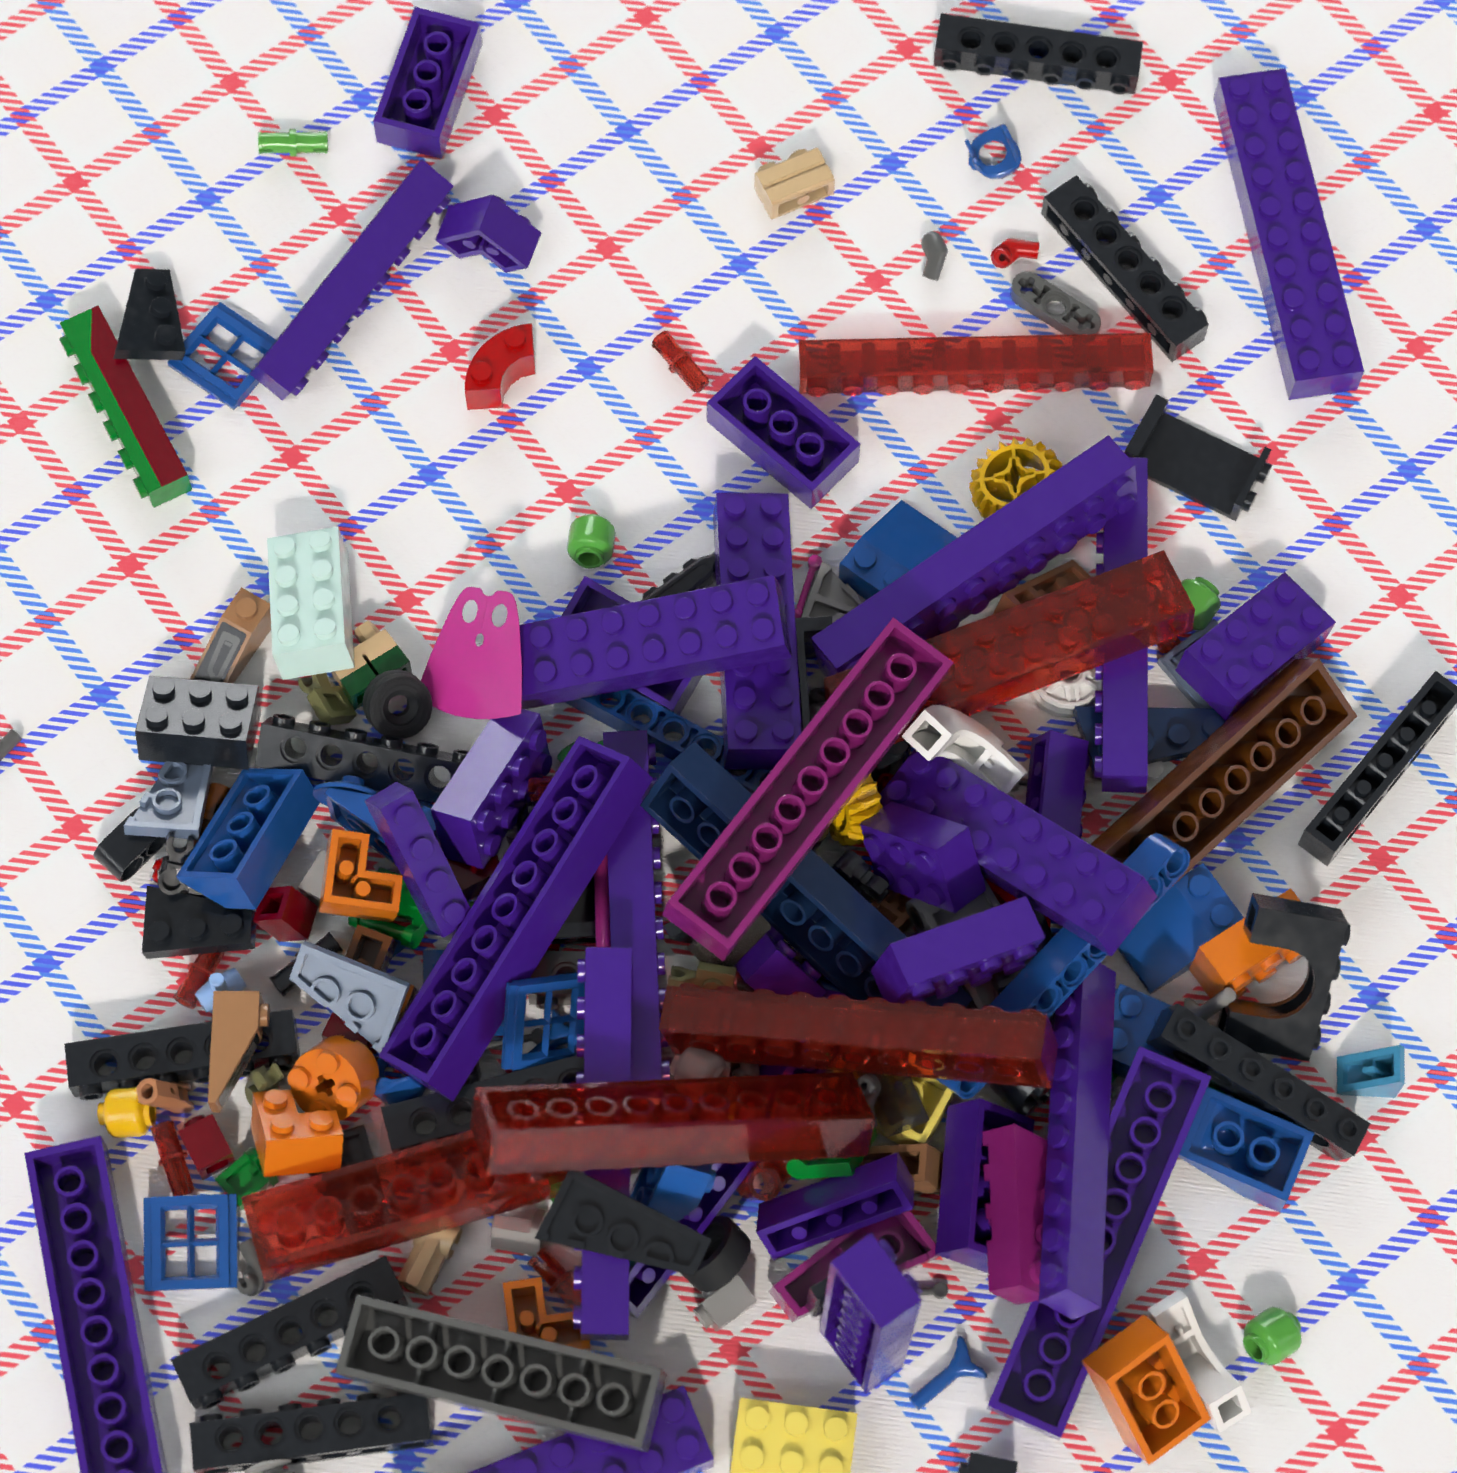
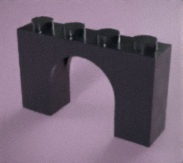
(1291, 1025)

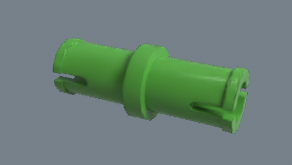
(293, 142)

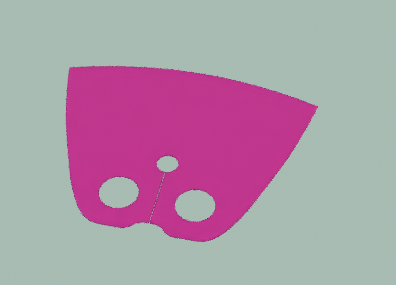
(476, 679)

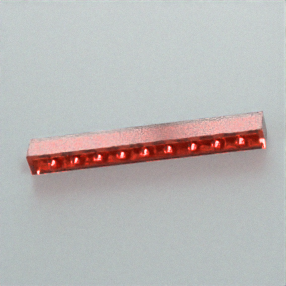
(975, 364)

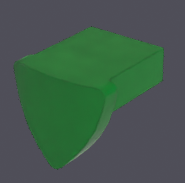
(245, 1177)

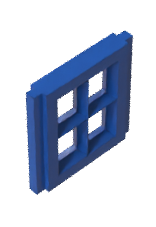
(207, 378)
(515, 1020)
(156, 1243)

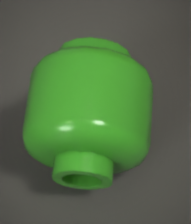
(591, 541)
(1204, 599)
(1272, 1336)

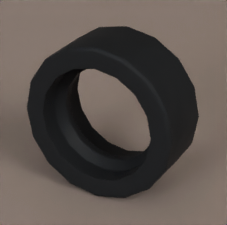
(724, 1256)

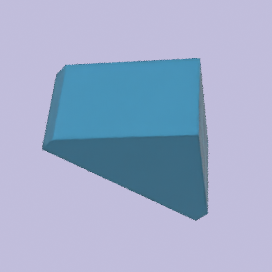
(1372, 1073)

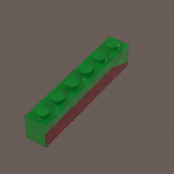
(125, 407)

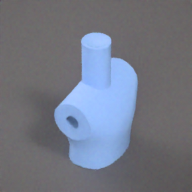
(226, 981)

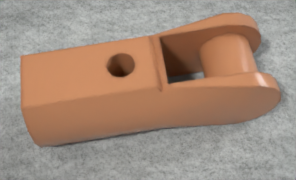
(165, 1095)

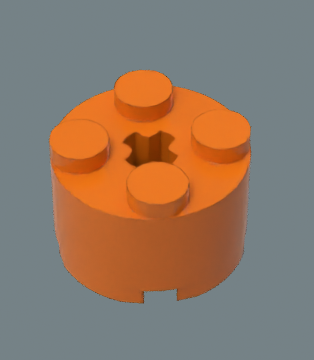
(334, 1077)

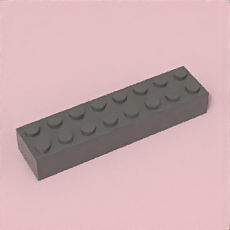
(502, 1373)

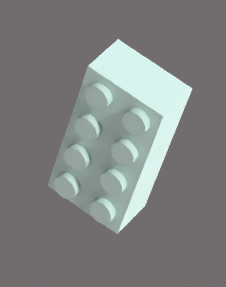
(310, 603)

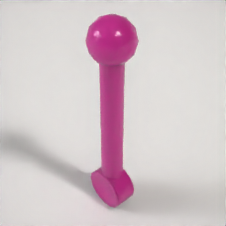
(814, 564)

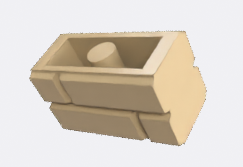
(793, 182)

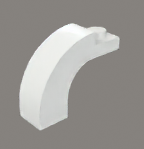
(965, 741)
(1215, 1385)

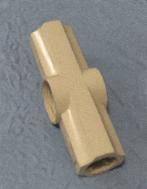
(427, 1260)

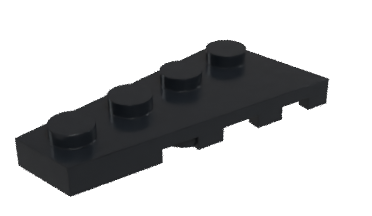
(613, 1224)

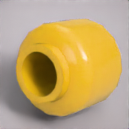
(124, 1114)

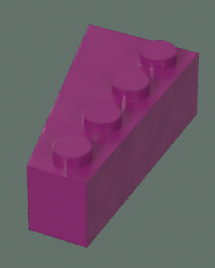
(1015, 1211)
(902, 1233)

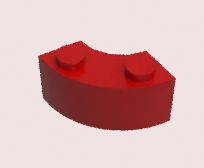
(498, 366)

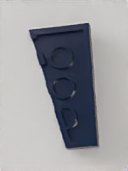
(1171, 731)

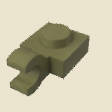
(327, 700)
(707, 976)
(263, 1080)

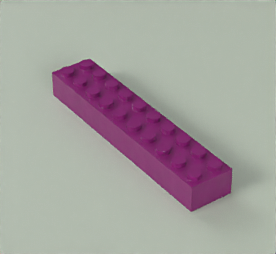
(807, 789)

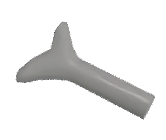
(1213, 1005)

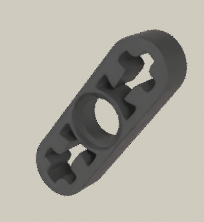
(1051, 293)

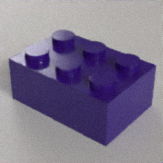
(923, 856)

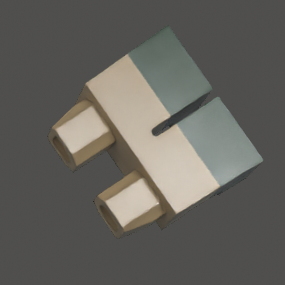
(371, 657)

